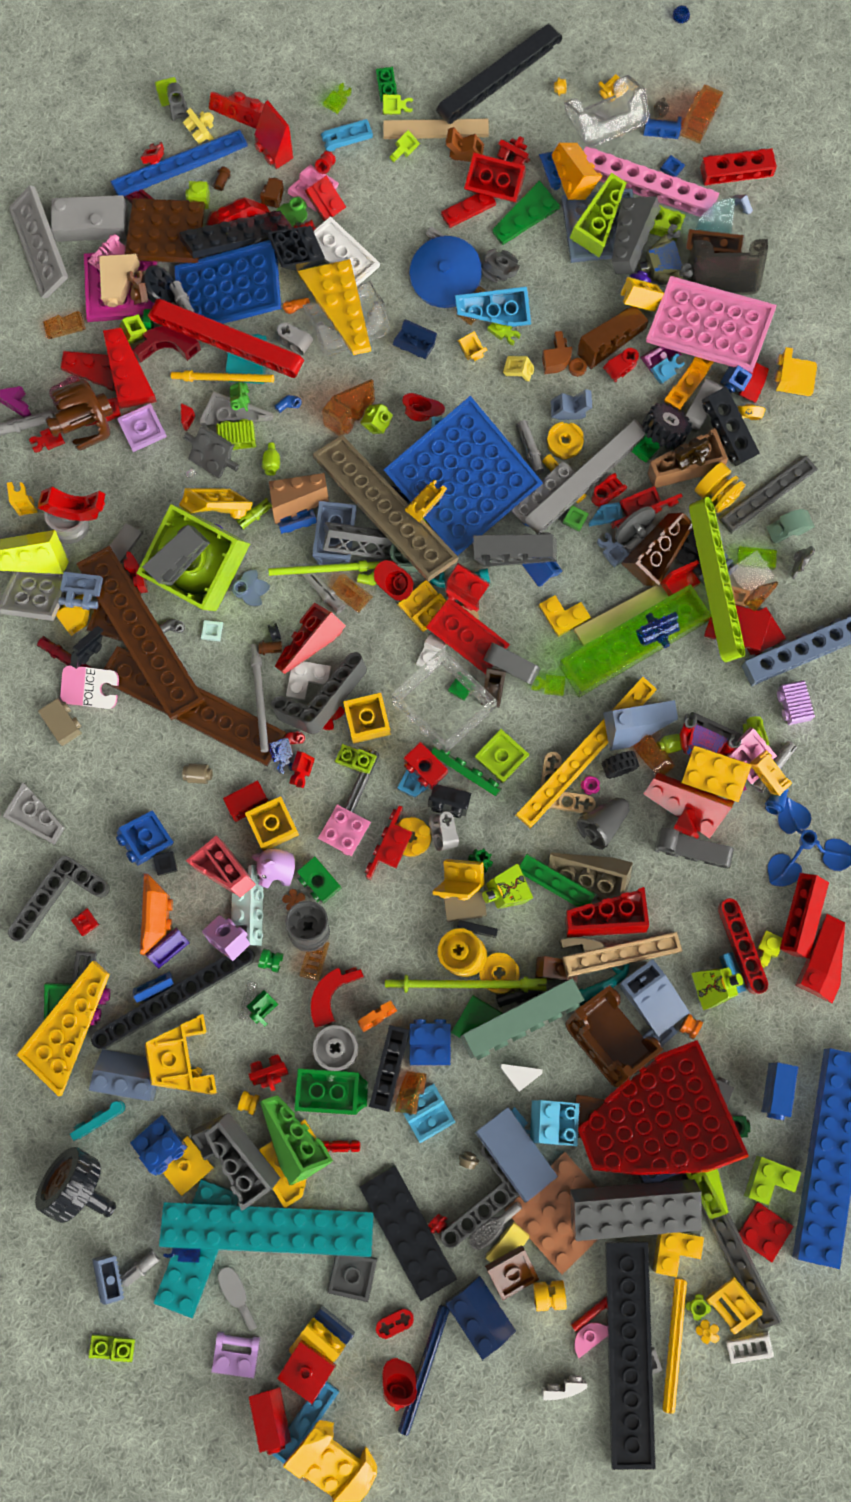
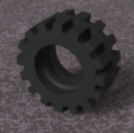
(620, 764)

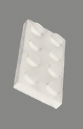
(341, 246)

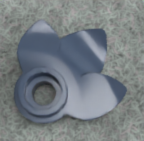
(253, 588)

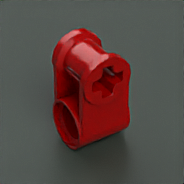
(622, 364)
(610, 488)

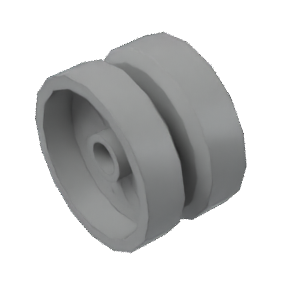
(67, 530)
(324, 1045)

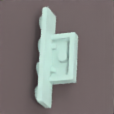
(249, 909)

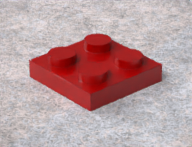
(764, 1231)

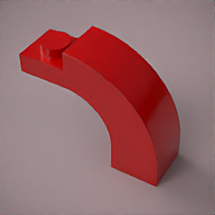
(70, 506)
(322, 995)

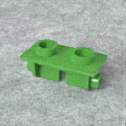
(239, 396)

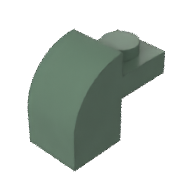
(790, 524)

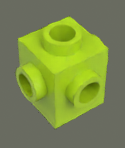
(376, 418)

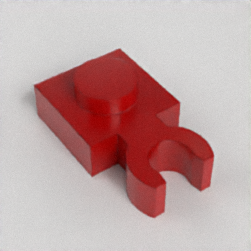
(153, 154)
(47, 440)
(302, 766)

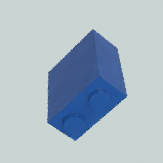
(779, 1090)

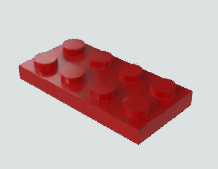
(464, 633)

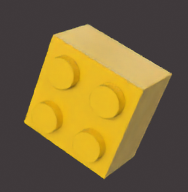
(367, 718)
(272, 824)

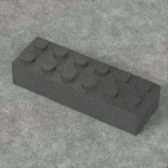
(635, 1210)

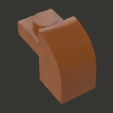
(463, 147)
(559, 358)

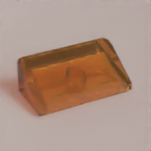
(351, 593)
(759, 595)

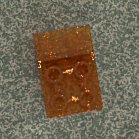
(348, 407)

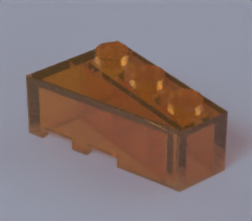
(701, 113)

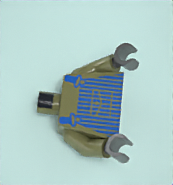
(664, 259)

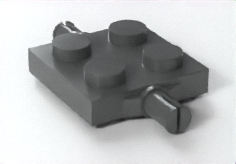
(211, 451)

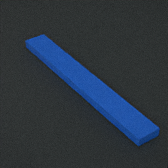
(179, 163)

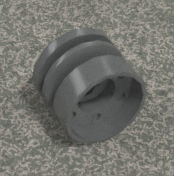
(307, 915)

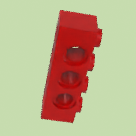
(738, 166)

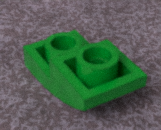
(386, 81)

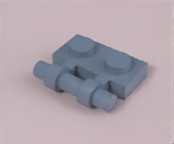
(80, 584)

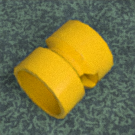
(544, 1301)

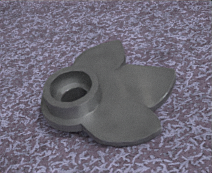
(801, 559)

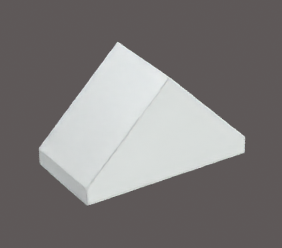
(520, 1076)

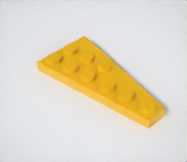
(59, 1038)

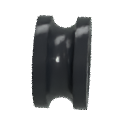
(274, 632)

